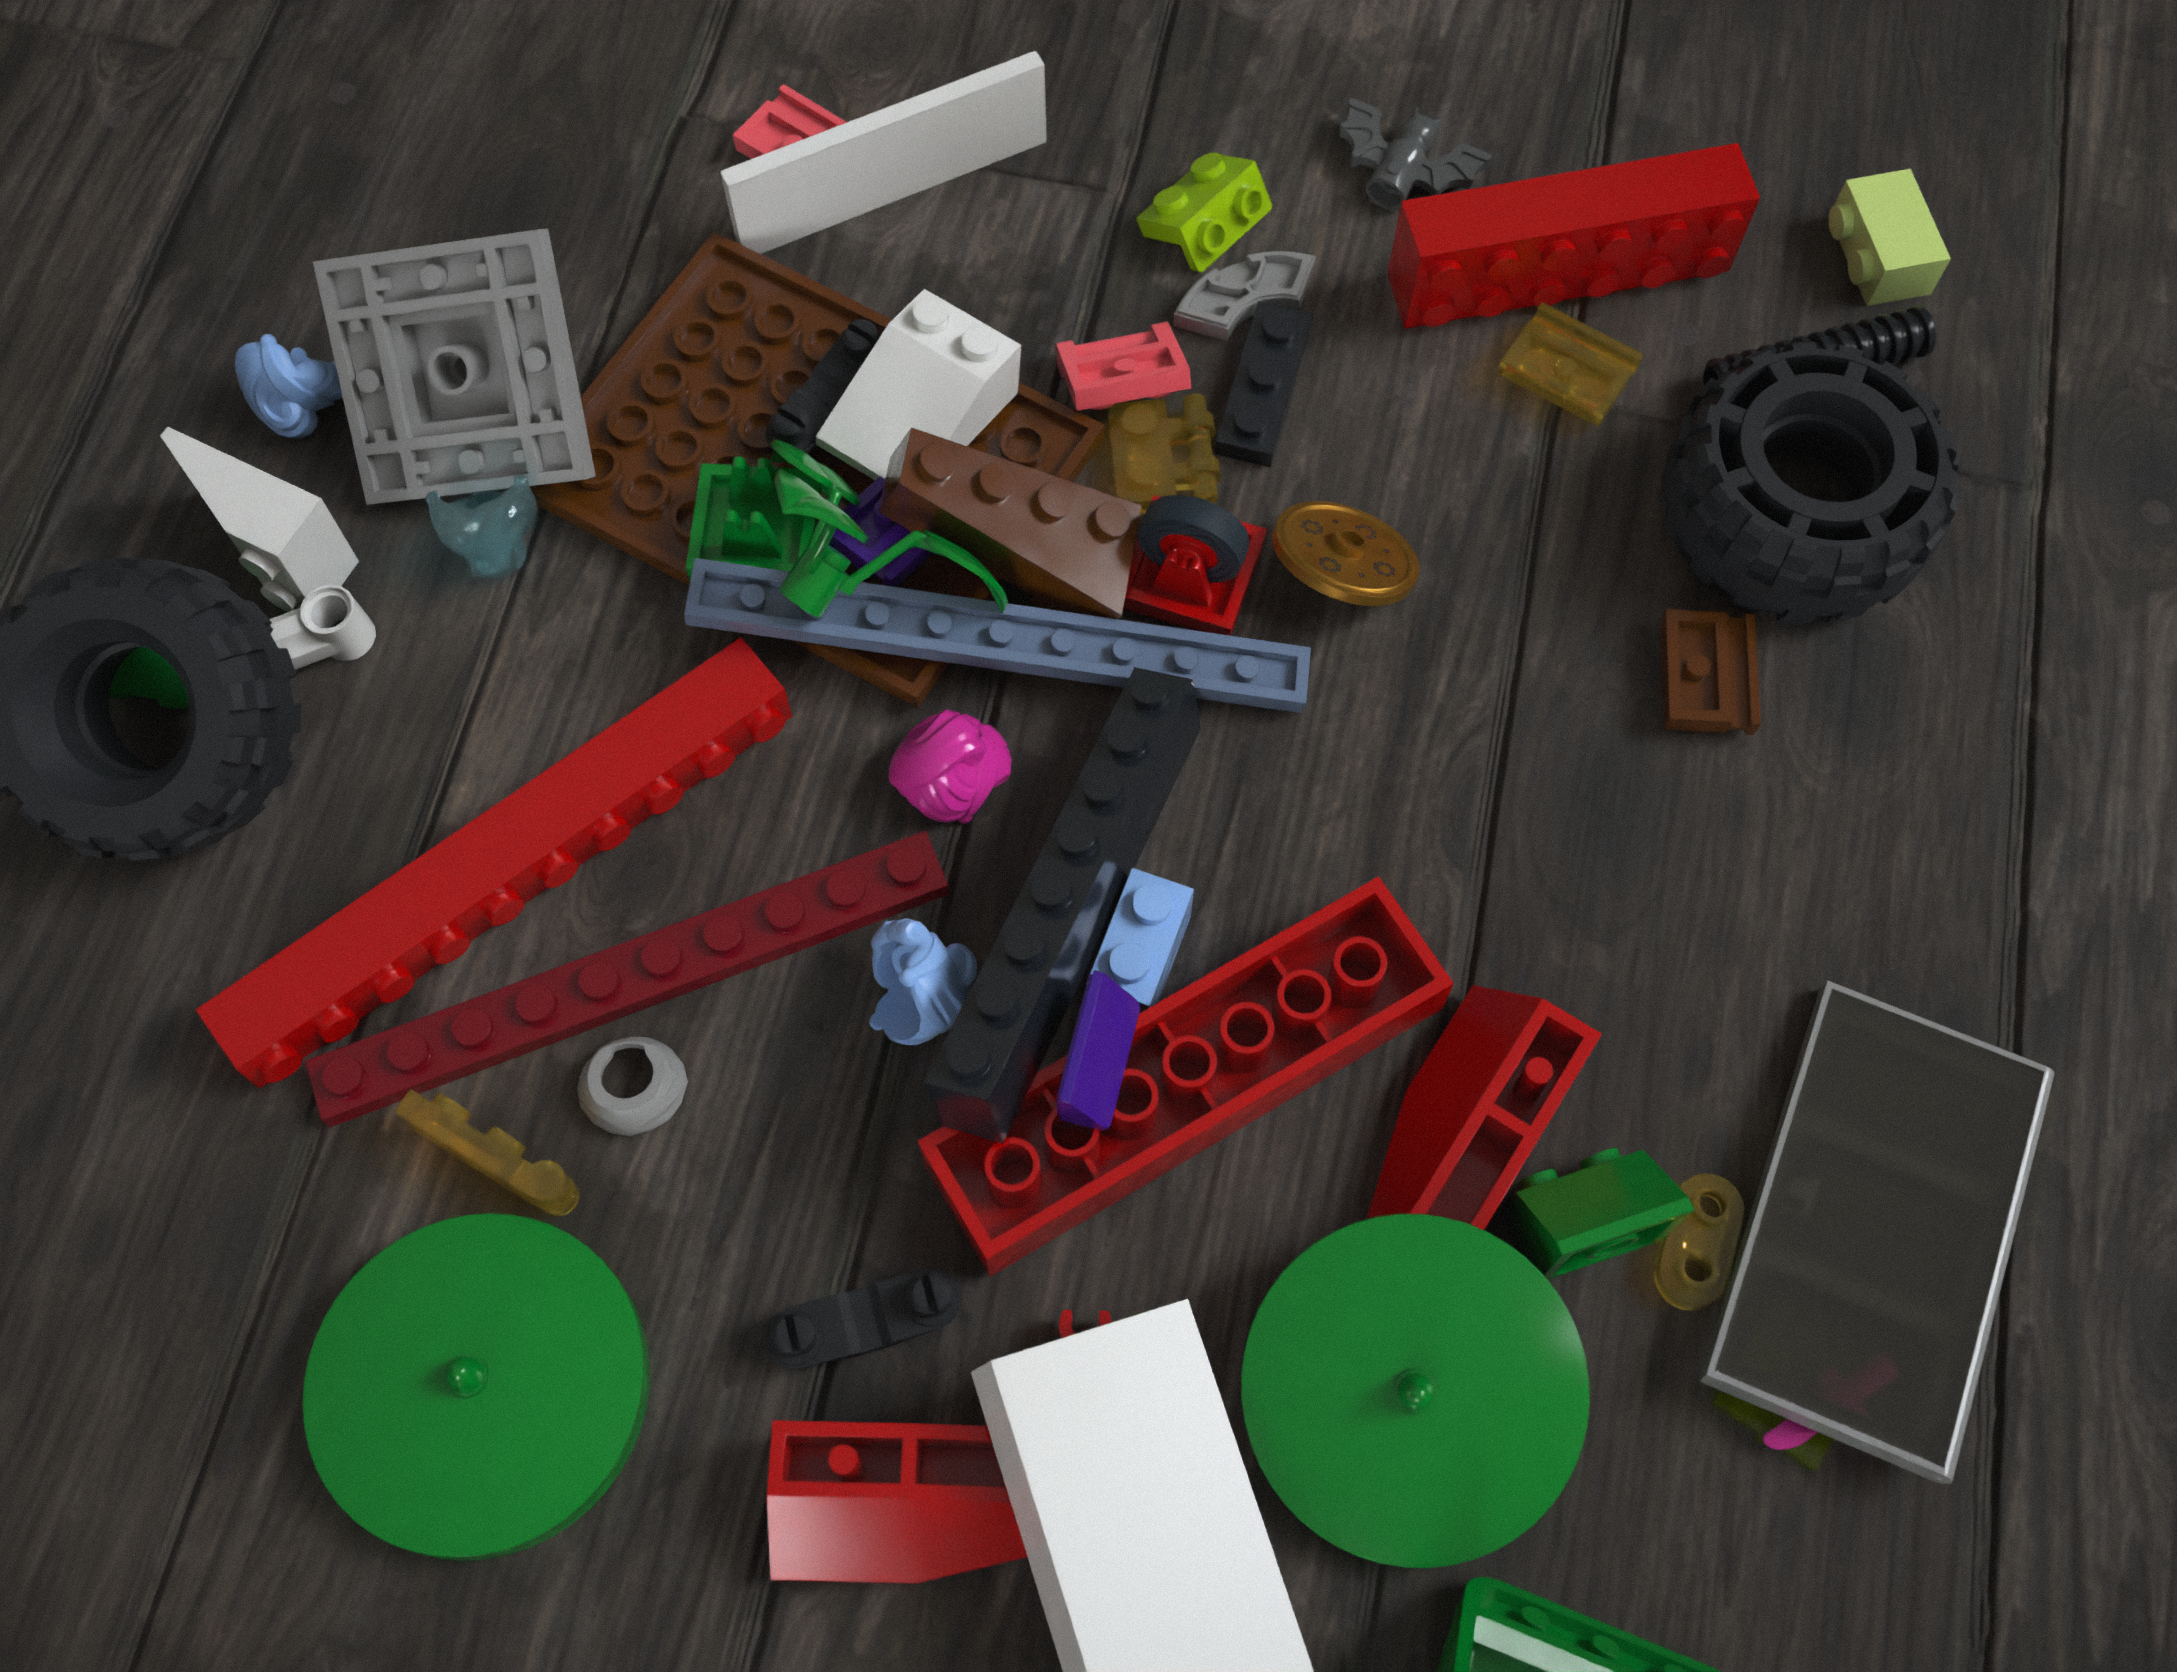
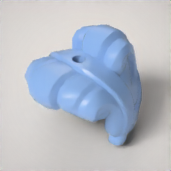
(285, 387)
(922, 981)

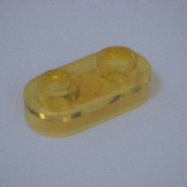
(1703, 1240)

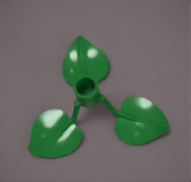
(821, 568)

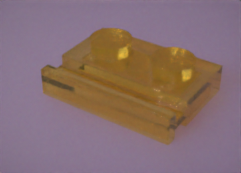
(1570, 364)

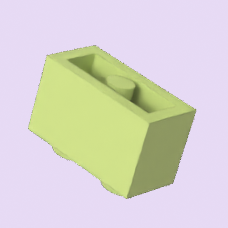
(1888, 237)

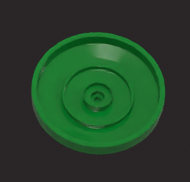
(476, 1387)
(1415, 1390)

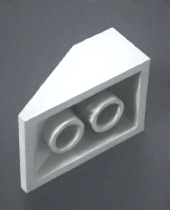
(925, 373)
(277, 527)

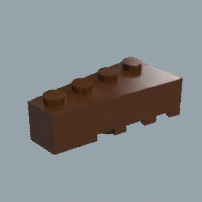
(1024, 525)

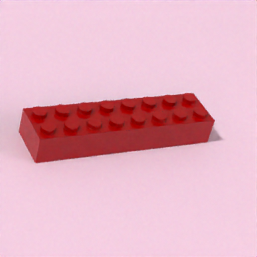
(1196, 1073)

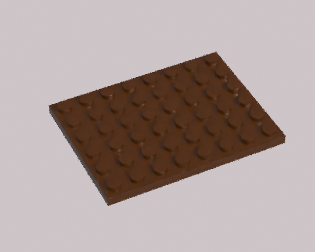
(702, 389)

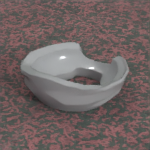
(636, 1113)

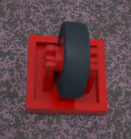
(1192, 564)

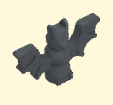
(1403, 161)

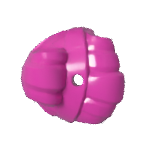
(950, 766)

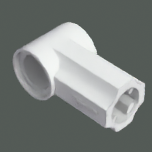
(310, 630)

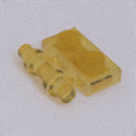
(1143, 454)

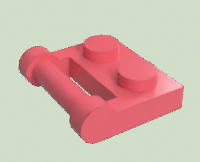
(1123, 368)

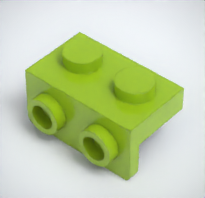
(1208, 208)

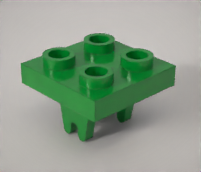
(742, 518)

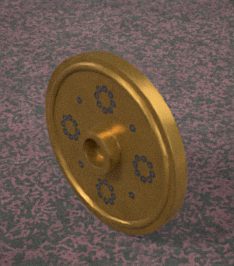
(1345, 553)

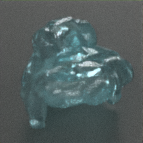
(487, 527)

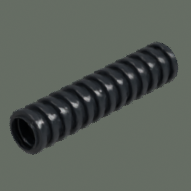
(1882, 339)

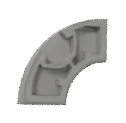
(1230, 296)

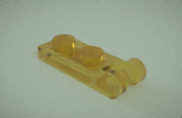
(492, 1154)

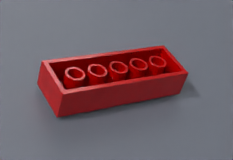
(1570, 235)

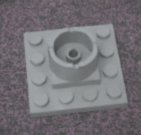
(456, 366)

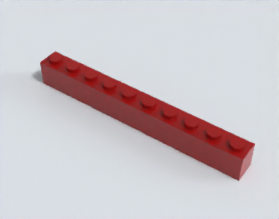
(495, 865)

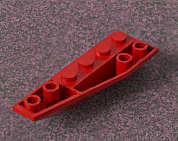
(1480, 1106)
(886, 1502)

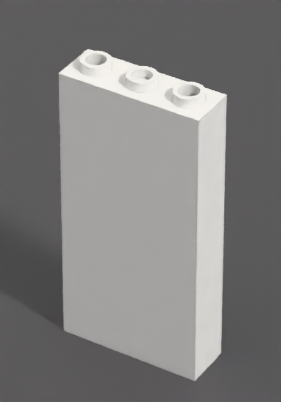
(1137, 1503)

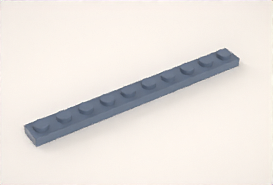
(1015, 641)

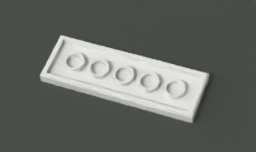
(887, 154)

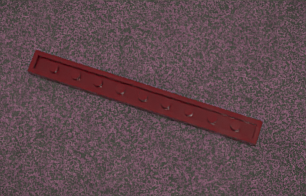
(624, 979)

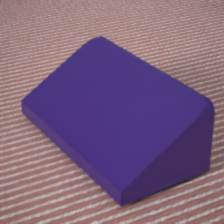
(1097, 1054)

